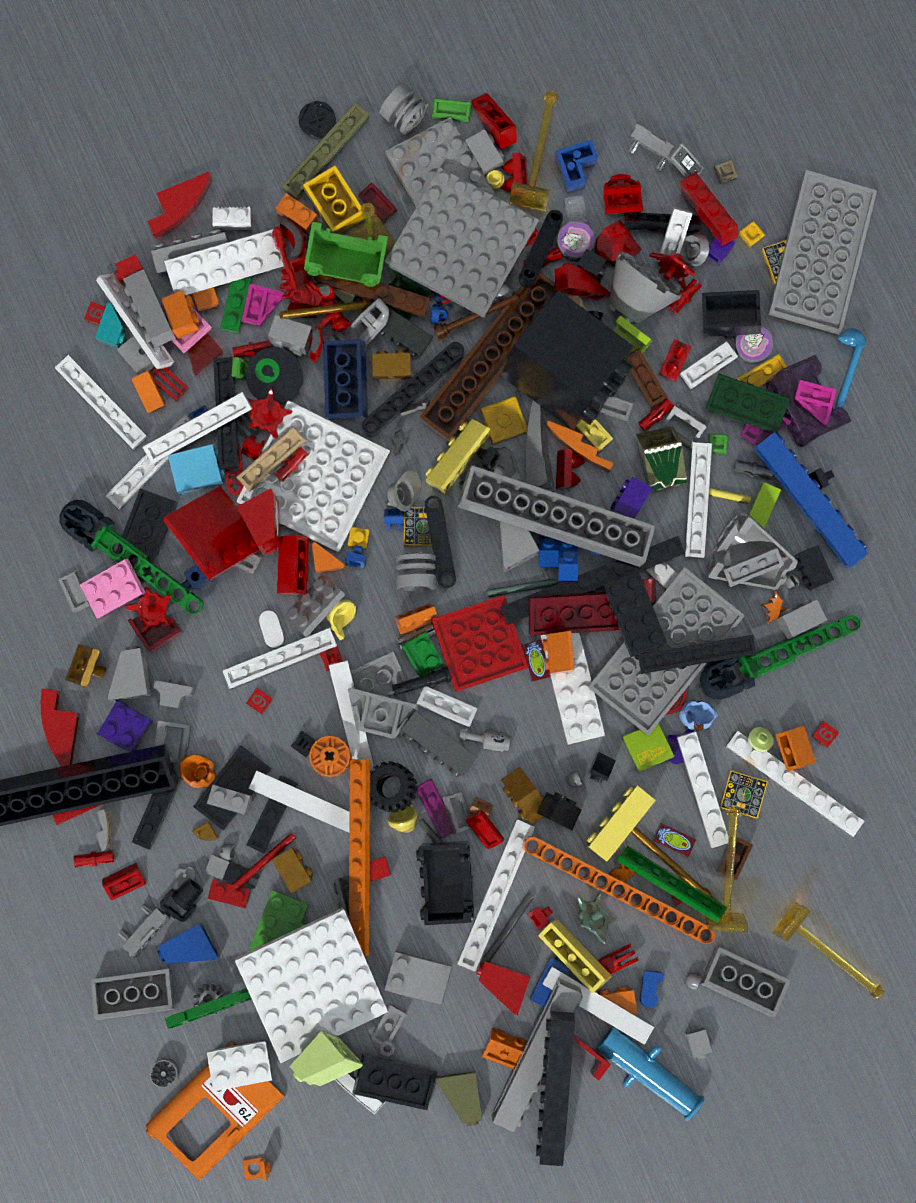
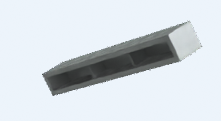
(530, 1067)

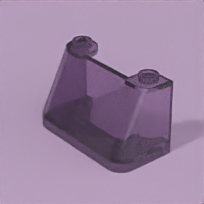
(804, 426)

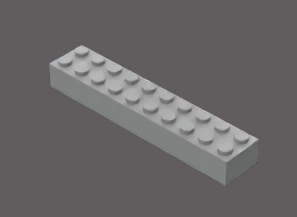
(556, 516)

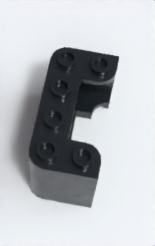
(446, 882)

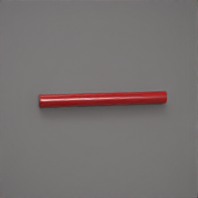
(263, 861)

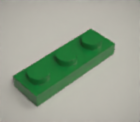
(235, 305)

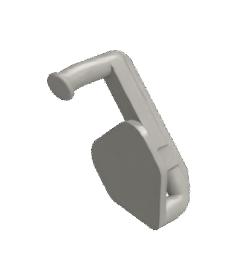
(373, 323)

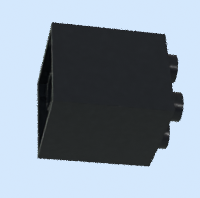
(568, 362)

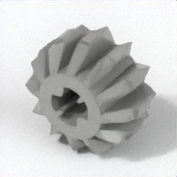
(213, 992)

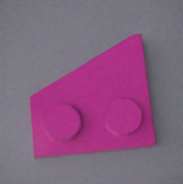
(259, 304)
(816, 399)

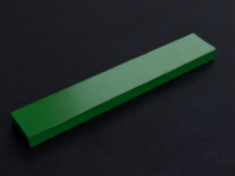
(672, 884)

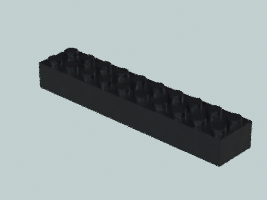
(86, 784)

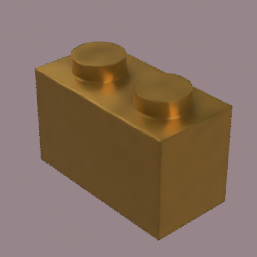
(391, 365)
(292, 869)

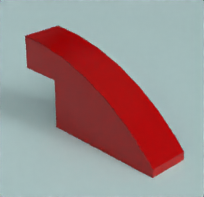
(179, 203)
(59, 727)

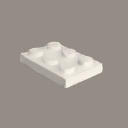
(239, 1065)

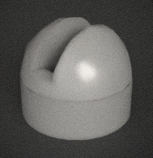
(789, 584)
(573, 779)
(228, 851)
(693, 980)

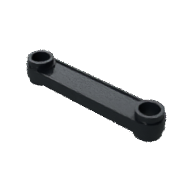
(540, 248)
(440, 541)

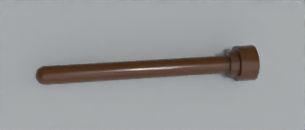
(444, 329)

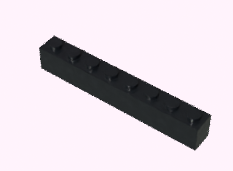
(556, 1089)

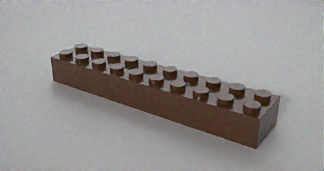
(485, 361)

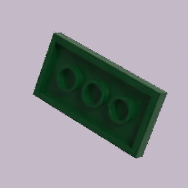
(747, 403)

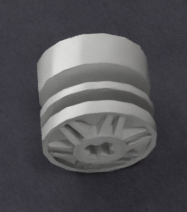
(404, 108)
(415, 572)

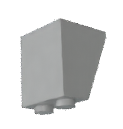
(516, 546)
(131, 676)

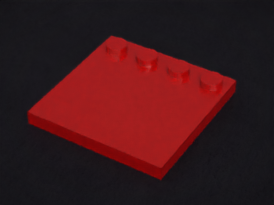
(212, 532)
(479, 644)

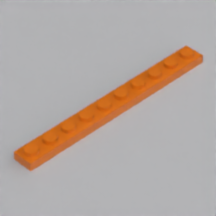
(359, 851)

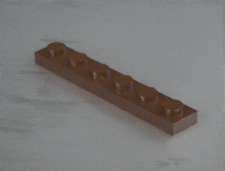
(390, 295)

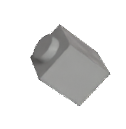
(698, 1043)

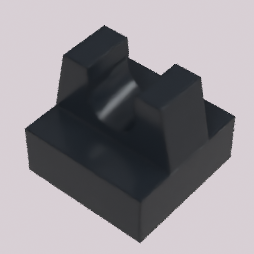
(488, 457)
(821, 477)
(303, 744)

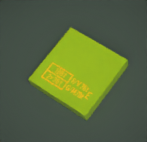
(648, 749)

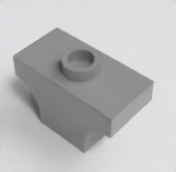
(172, 693)

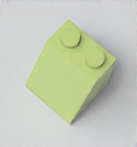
(324, 1060)

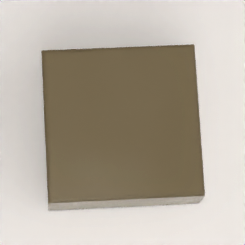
(725, 171)

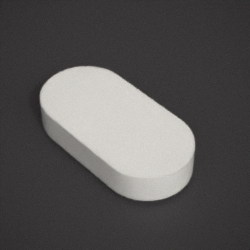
(271, 629)

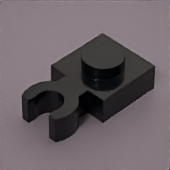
(235, 871)

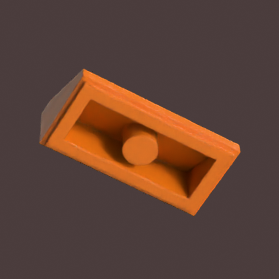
(205, 299)

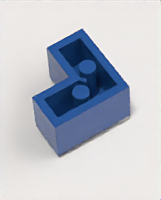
(572, 160)
(561, 555)

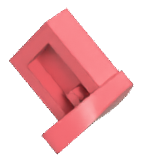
(650, 585)

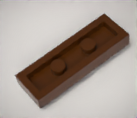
(646, 378)

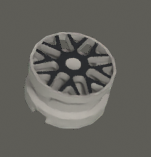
(164, 1073)

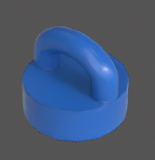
(436, 310)

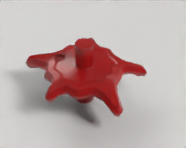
(673, 266)
(267, 414)
(151, 609)

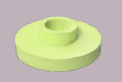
(761, 739)

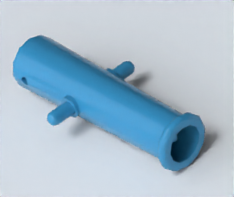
(648, 1071)

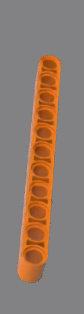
(625, 896)

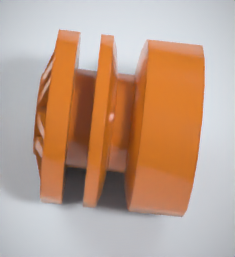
(341, 757)

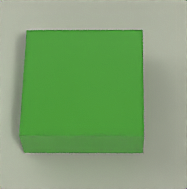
(239, 368)
(719, 443)

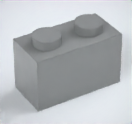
(484, 152)
(229, 799)

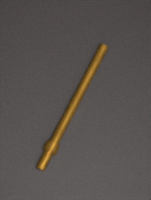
(363, 304)
(668, 861)

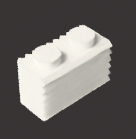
(232, 218)

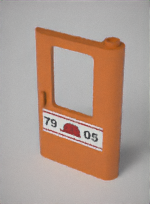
(240, 1105)

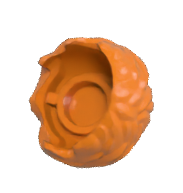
(197, 770)

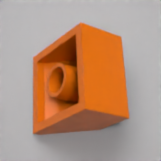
(559, 653)

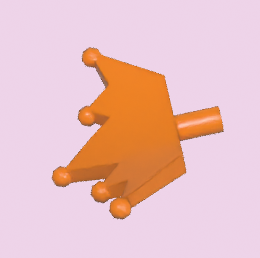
(774, 607)
(622, 873)

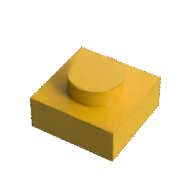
(358, 537)

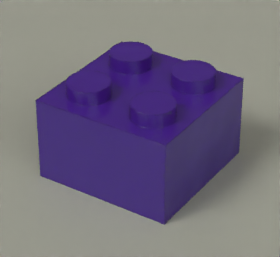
(632, 498)
(125, 727)

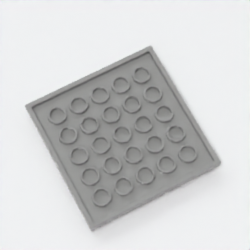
(461, 242)

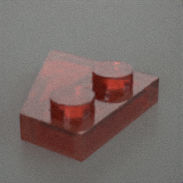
(203, 353)

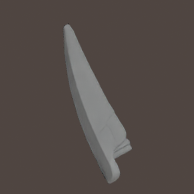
(537, 460)

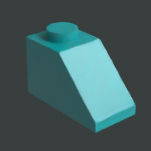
(110, 328)

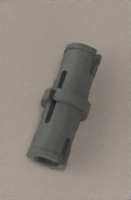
(752, 469)

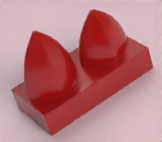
(518, 167)
(675, 360)
(565, 463)

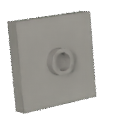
(135, 356)

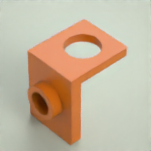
(264, 1168)

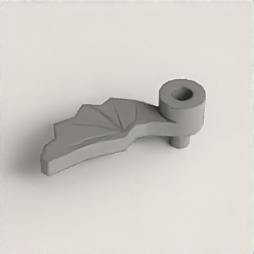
(416, 406)

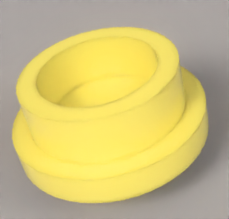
(495, 179)

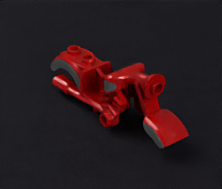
(301, 290)

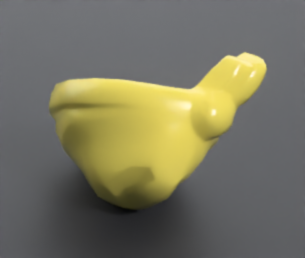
(341, 616)
(403, 820)

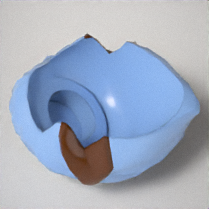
(697, 715)

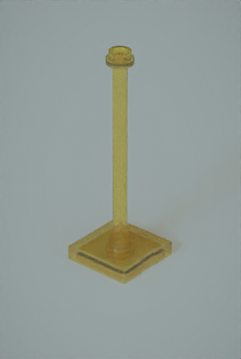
(530, 195)
(372, 227)
(730, 921)
(792, 922)

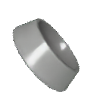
(695, 249)

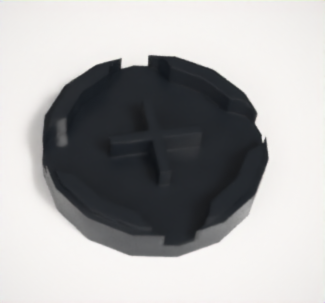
(316, 119)

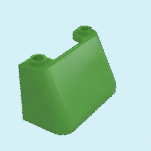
(345, 256)

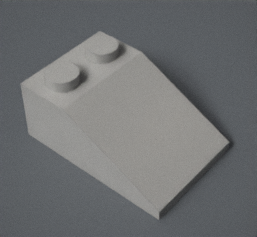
(418, 977)

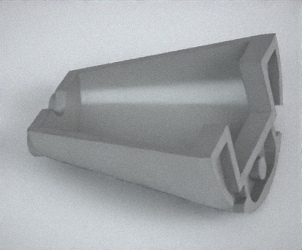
(743, 539)

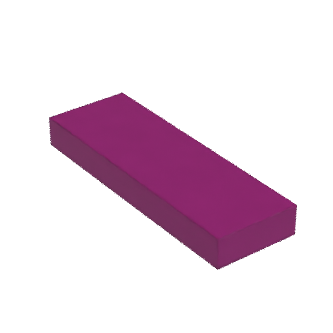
(435, 807)

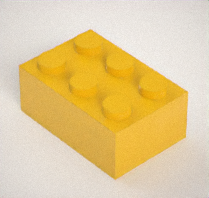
(334, 201)

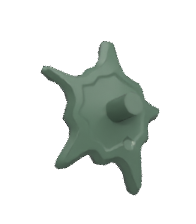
(594, 917)

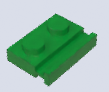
(422, 653)

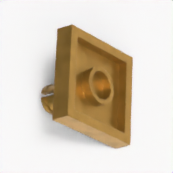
(84, 666)

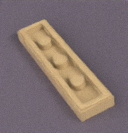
(271, 459)

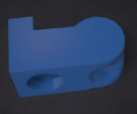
(649, 987)

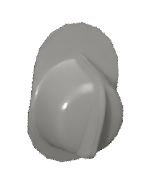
(404, 491)

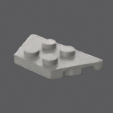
(379, 713)

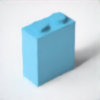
(196, 469)

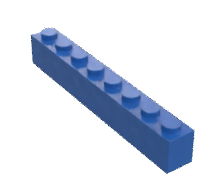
(811, 500)

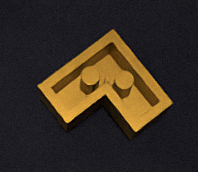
(524, 795)

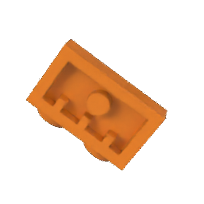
(415, 618)
(503, 1048)

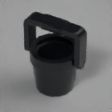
(185, 897)

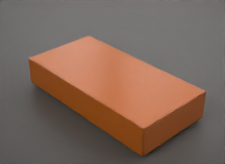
(148, 391)

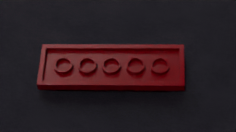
(570, 613)

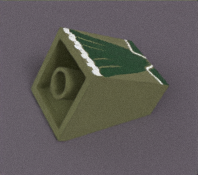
(662, 458)

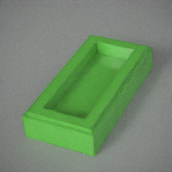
(451, 108)

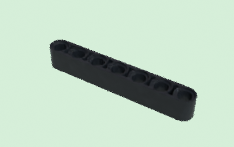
(418, 381)

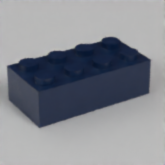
(345, 379)

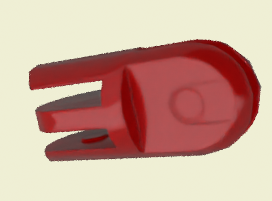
(612, 962)

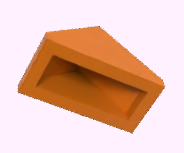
(325, 561)

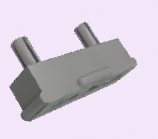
(653, 143)
(146, 931)

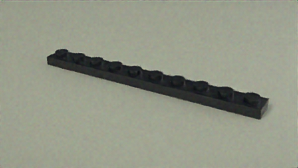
(596, 578)

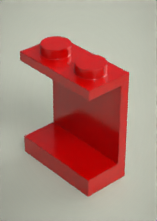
(602, 1063)

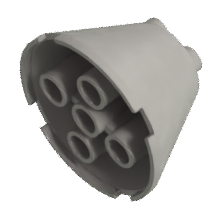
(639, 289)

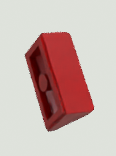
(123, 881)

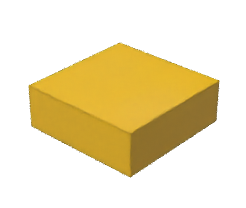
(751, 234)

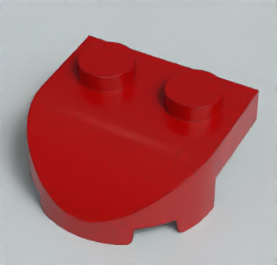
(622, 195)
(613, 240)

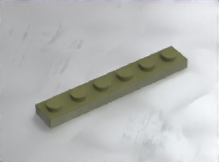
(325, 150)

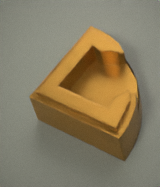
(205, 832)

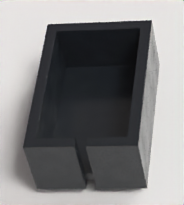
(731, 313)

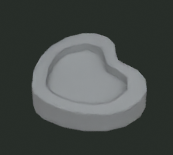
(184, 874)

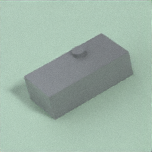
(745, 982)
(133, 994)

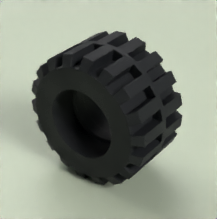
(406, 790)

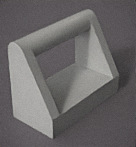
(690, 417)
(161, 737)

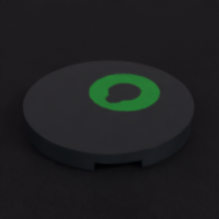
(276, 370)

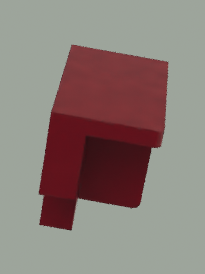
(155, 636)

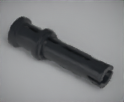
(429, 679)

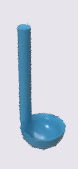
(856, 339)

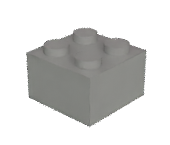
(290, 336)
(802, 619)

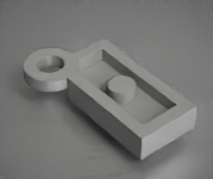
(387, 1029)

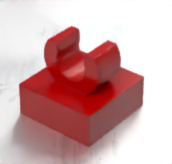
(251, 448)
(330, 657)
(539, 917)

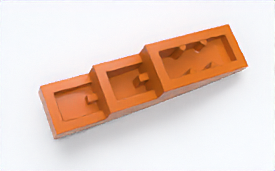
(572, 440)

